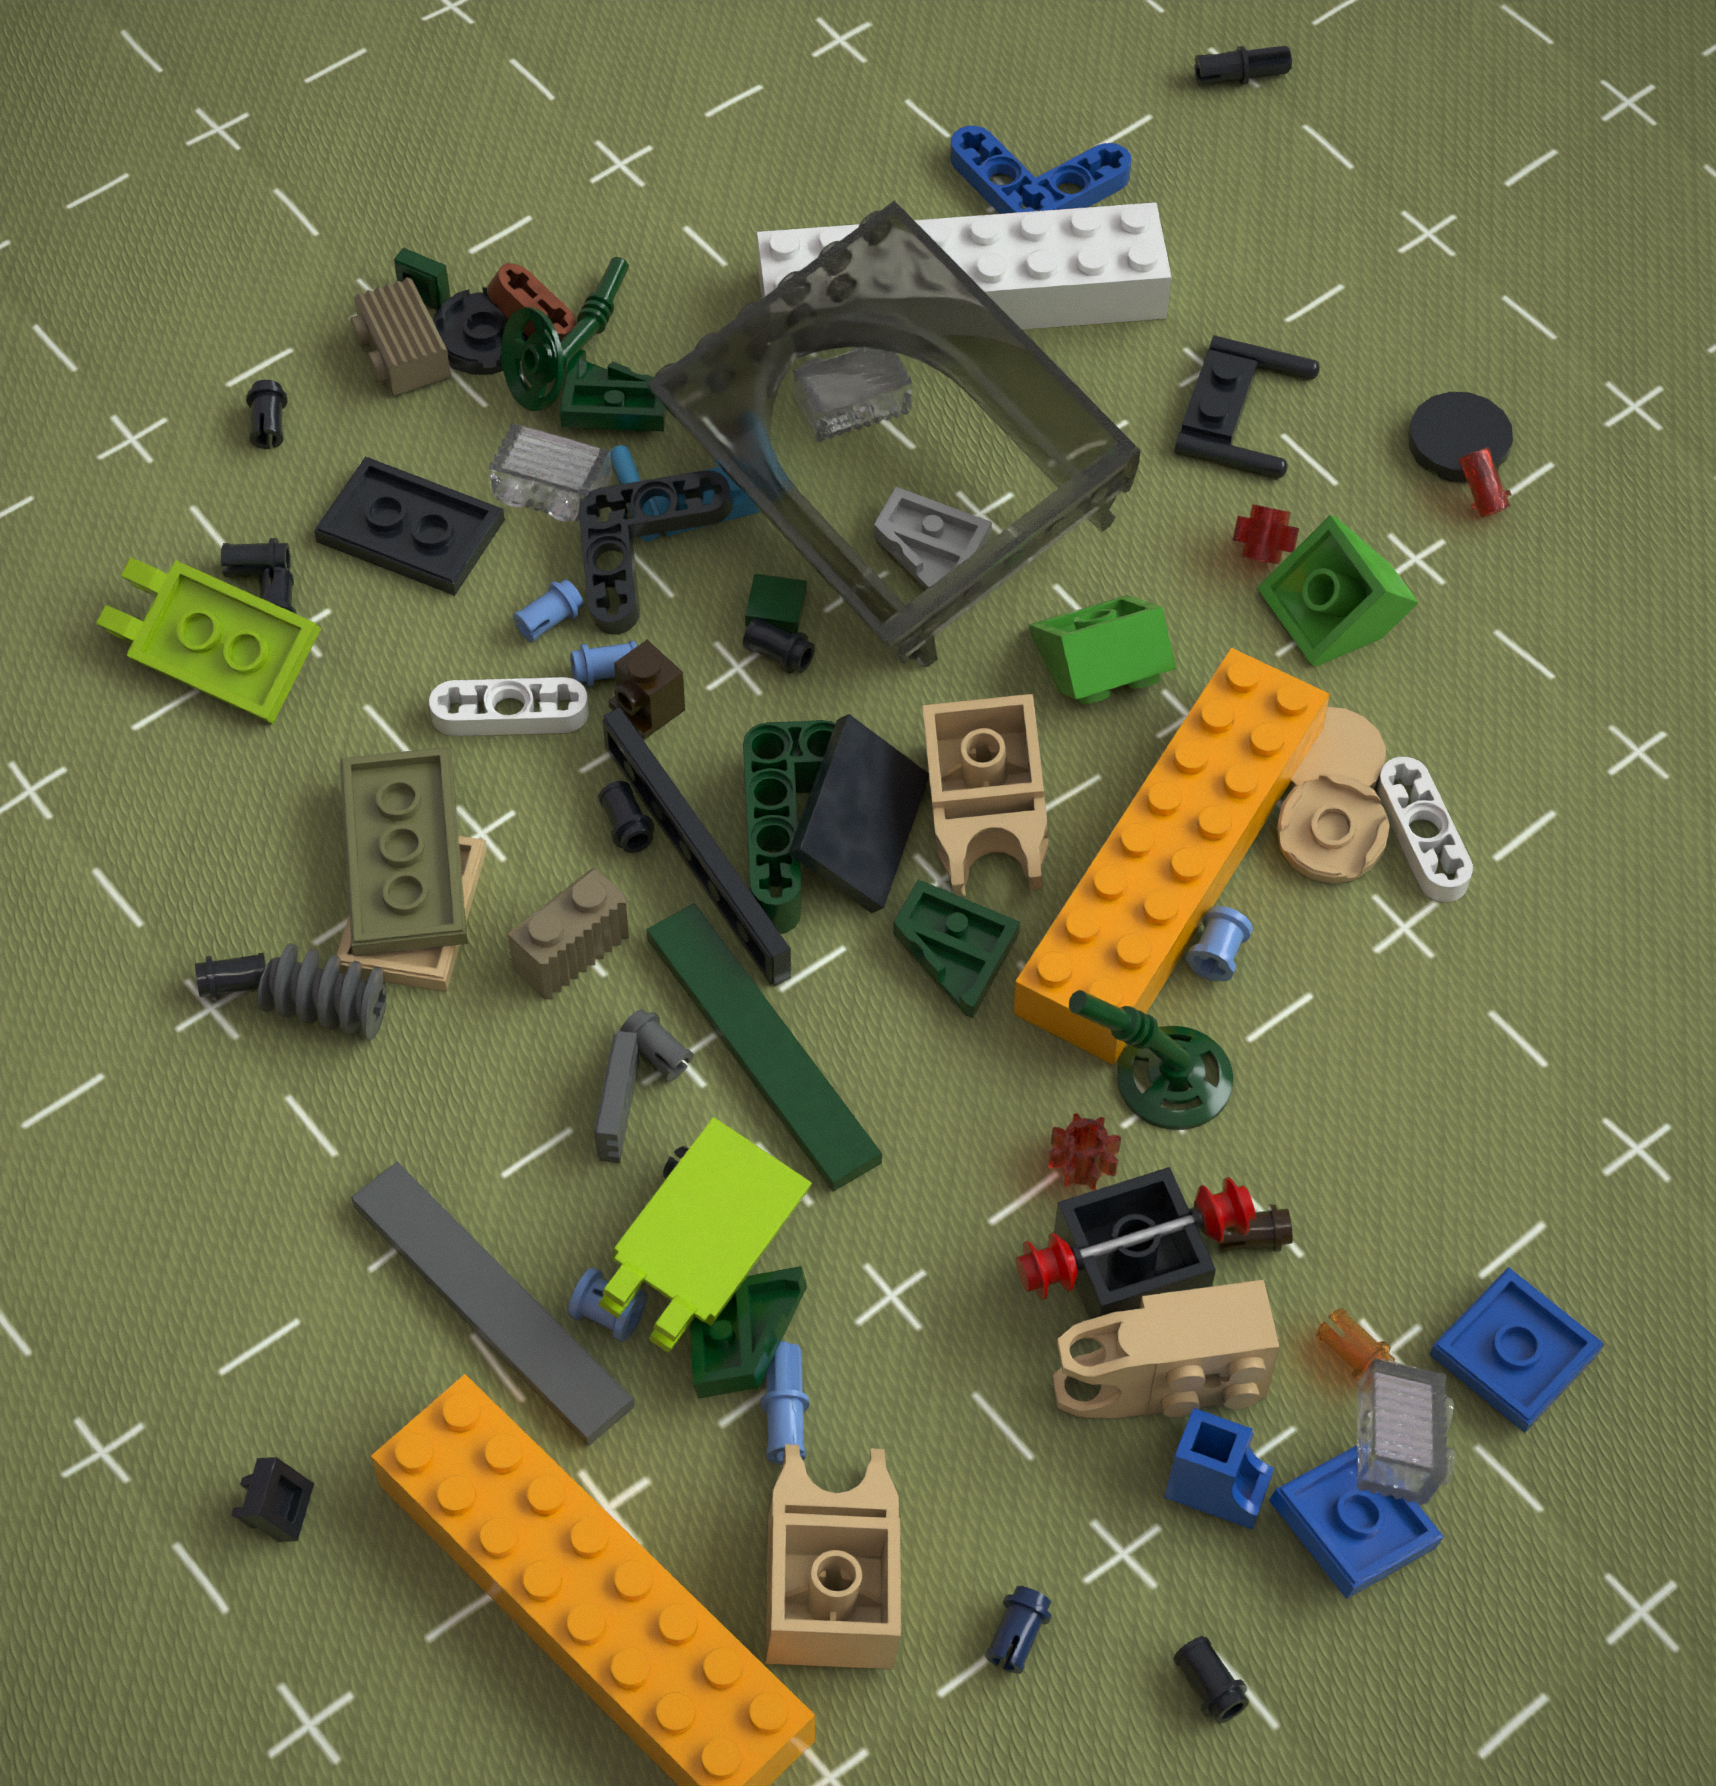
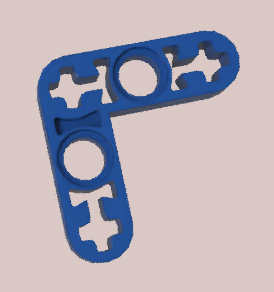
(1040, 191)

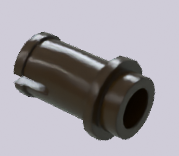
(1266, 1230)

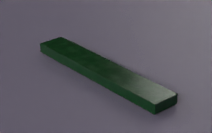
(764, 1047)

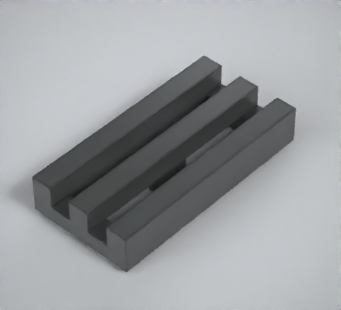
(616, 1096)

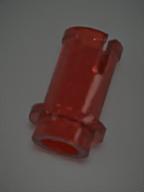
(1484, 483)

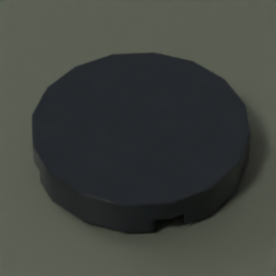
(472, 332)
(1455, 426)

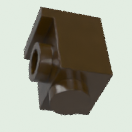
(648, 689)

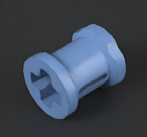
(1219, 943)
(586, 1300)

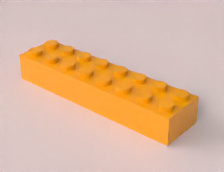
(1172, 850)
(591, 1595)

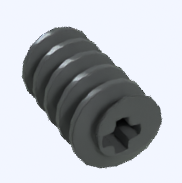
(323, 992)

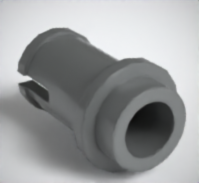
(657, 1044)

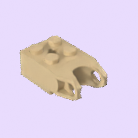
(986, 785)
(1174, 1354)
(833, 1569)

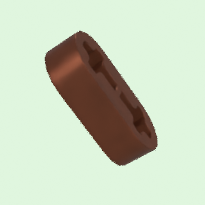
(518, 288)

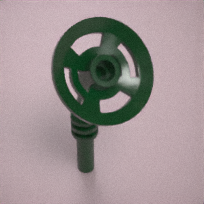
(544, 353)
(1171, 1064)

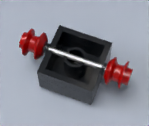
(1134, 1241)

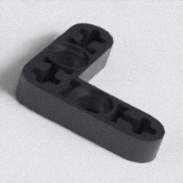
(619, 532)

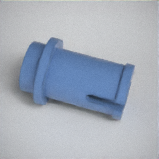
(548, 610)
(597, 662)

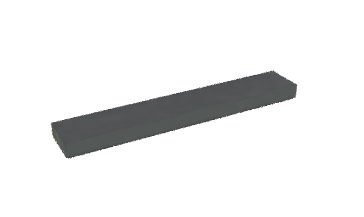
(493, 1303)

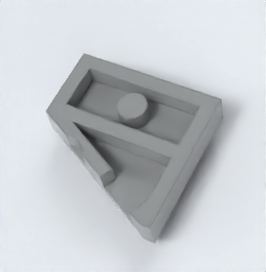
(928, 535)

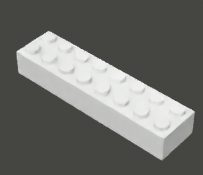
(1033, 265)

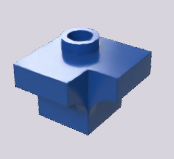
(1219, 1470)

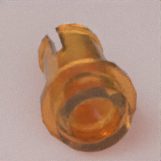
(1356, 1347)

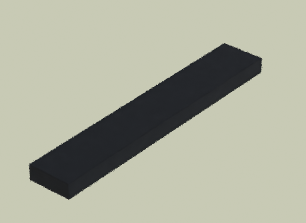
(697, 848)

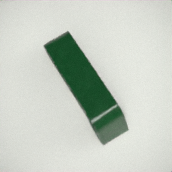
(777, 781)

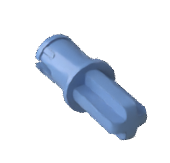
(785, 1402)

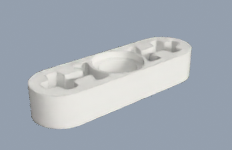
(492, 691)
(1422, 851)

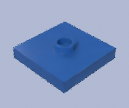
(1516, 1349)
(1352, 1531)

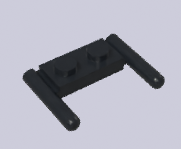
(1221, 398)

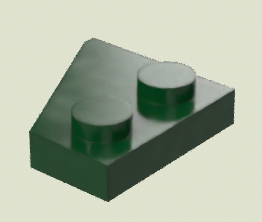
(608, 398)
(955, 942)
(746, 1334)

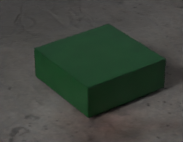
(427, 275)
(777, 601)

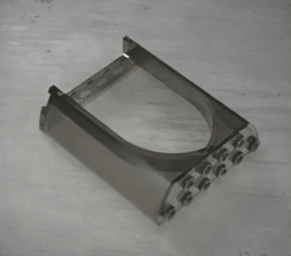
(907, 296)

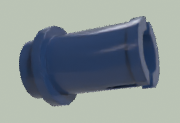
(1019, 1626)

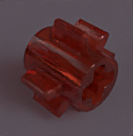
(1265, 534)
(1084, 1151)

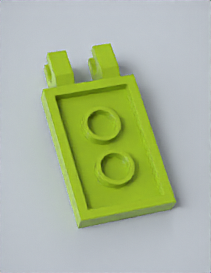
(214, 637)
(704, 1230)

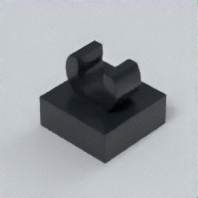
(275, 1499)

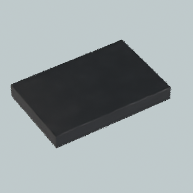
(409, 525)
(859, 813)

